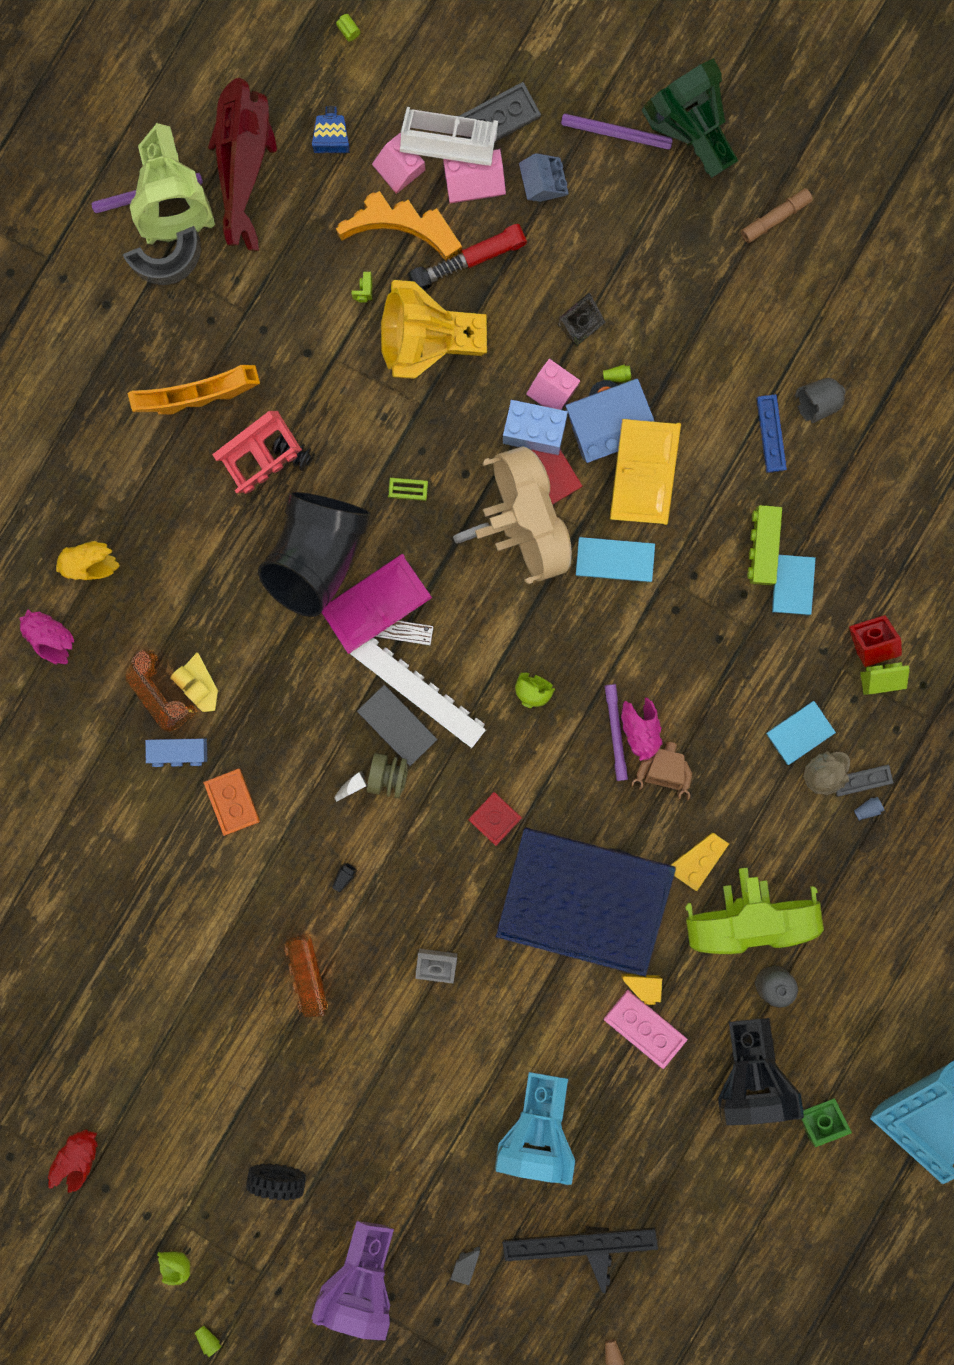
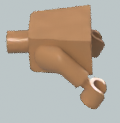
(666, 770)

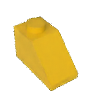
(646, 988)

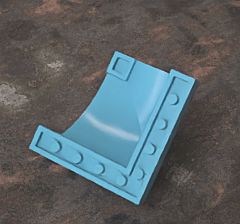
(923, 1121)

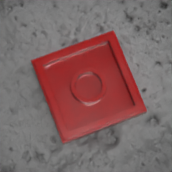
(495, 818)

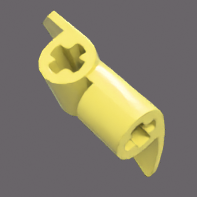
(197, 684)

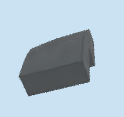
(465, 1267)

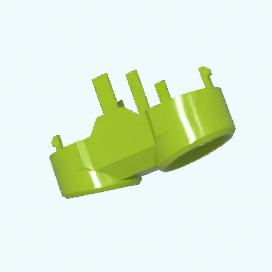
(754, 921)

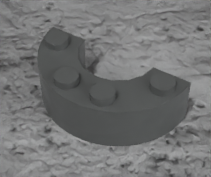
(173, 267)

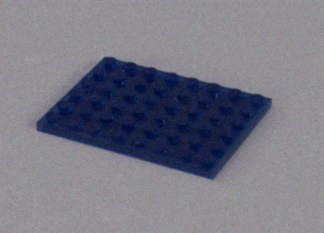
(585, 901)

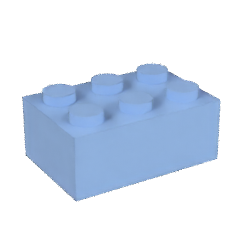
(534, 427)

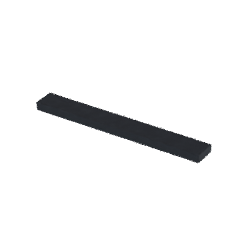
(580, 1244)

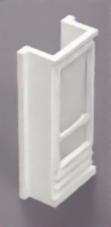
(474, 150)

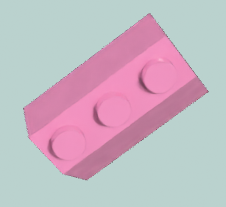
(474, 181)

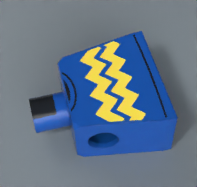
(330, 133)

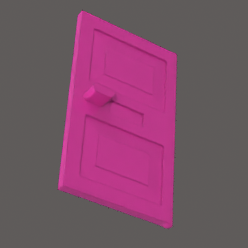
(375, 603)

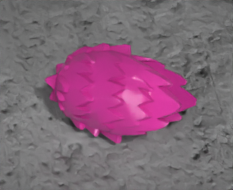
(46, 636)
(642, 734)

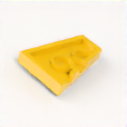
(698, 862)

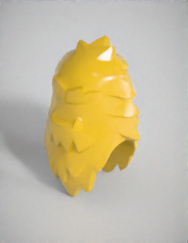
(86, 561)

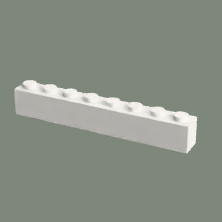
(419, 693)

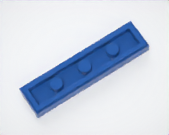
(771, 433)

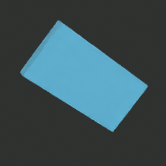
(615, 559)

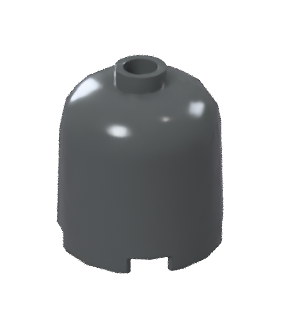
(820, 399)
(776, 986)

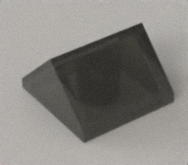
(581, 320)

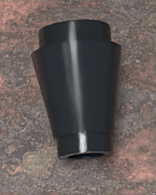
(344, 876)

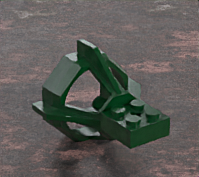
(701, 123)

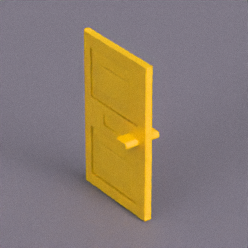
(645, 471)

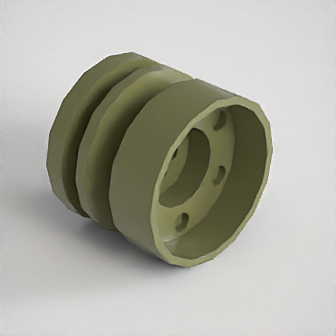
(387, 775)

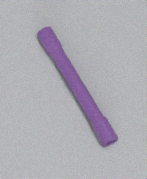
(620, 764)

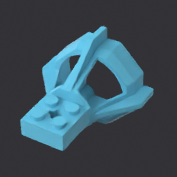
(539, 1127)

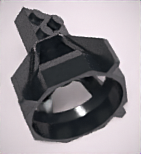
(755, 1070)

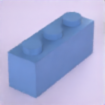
(176, 752)

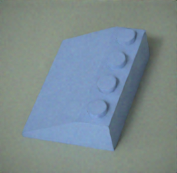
(599, 418)

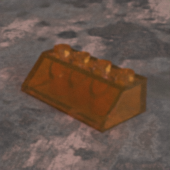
(307, 976)

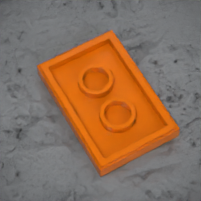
(231, 802)

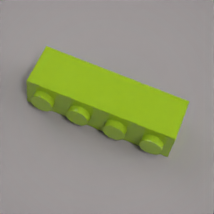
(765, 545)

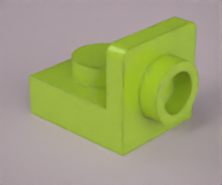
(366, 285)

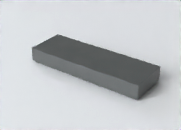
(867, 780)

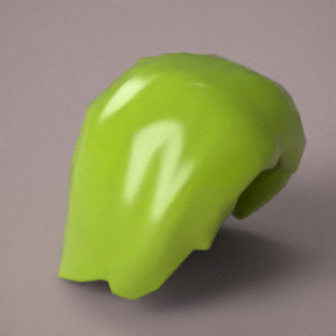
(174, 1267)

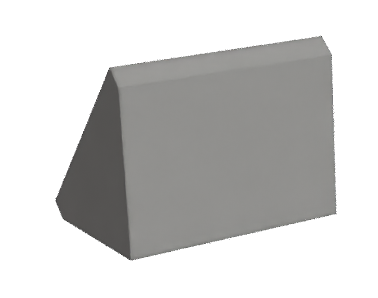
(436, 966)

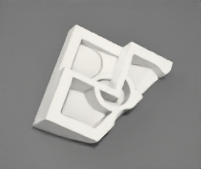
(352, 785)

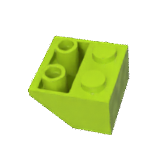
(881, 680)

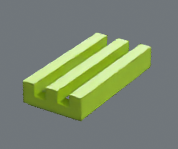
(407, 489)

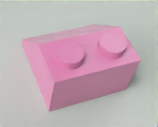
(398, 167)
(553, 386)

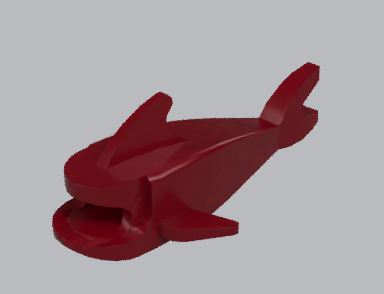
(240, 143)

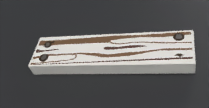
(408, 632)

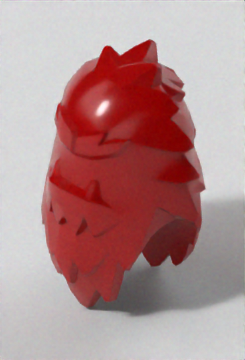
(74, 1160)

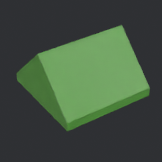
(825, 1123)

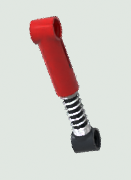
(510, 239)

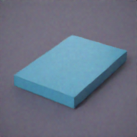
(794, 585)
(800, 732)

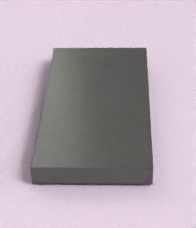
(511, 109)
(397, 725)

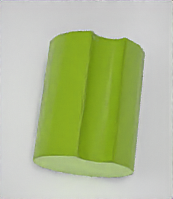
(348, 27)

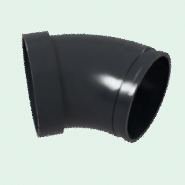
(313, 552)

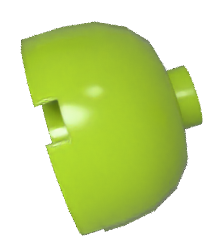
(533, 691)

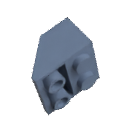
(543, 177)

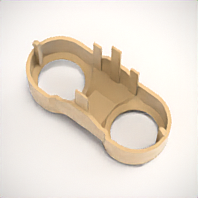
(528, 514)

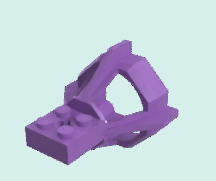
(366, 1308)

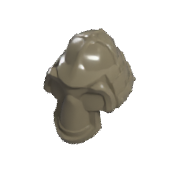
(827, 772)

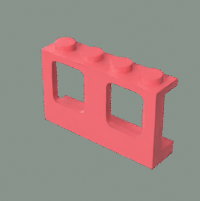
(252, 441)

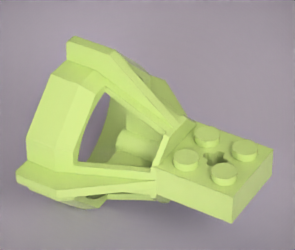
(163, 179)

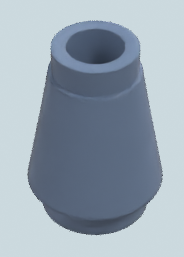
(869, 809)

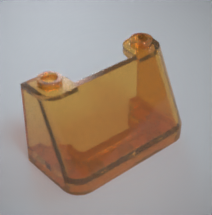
(138, 676)

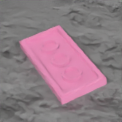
(645, 1029)

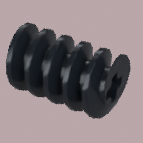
(304, 458)

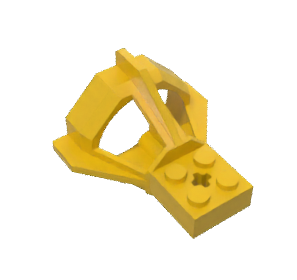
(419, 325)

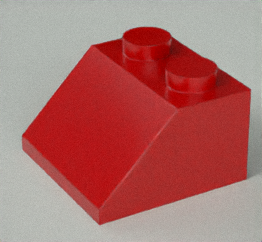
(876, 641)

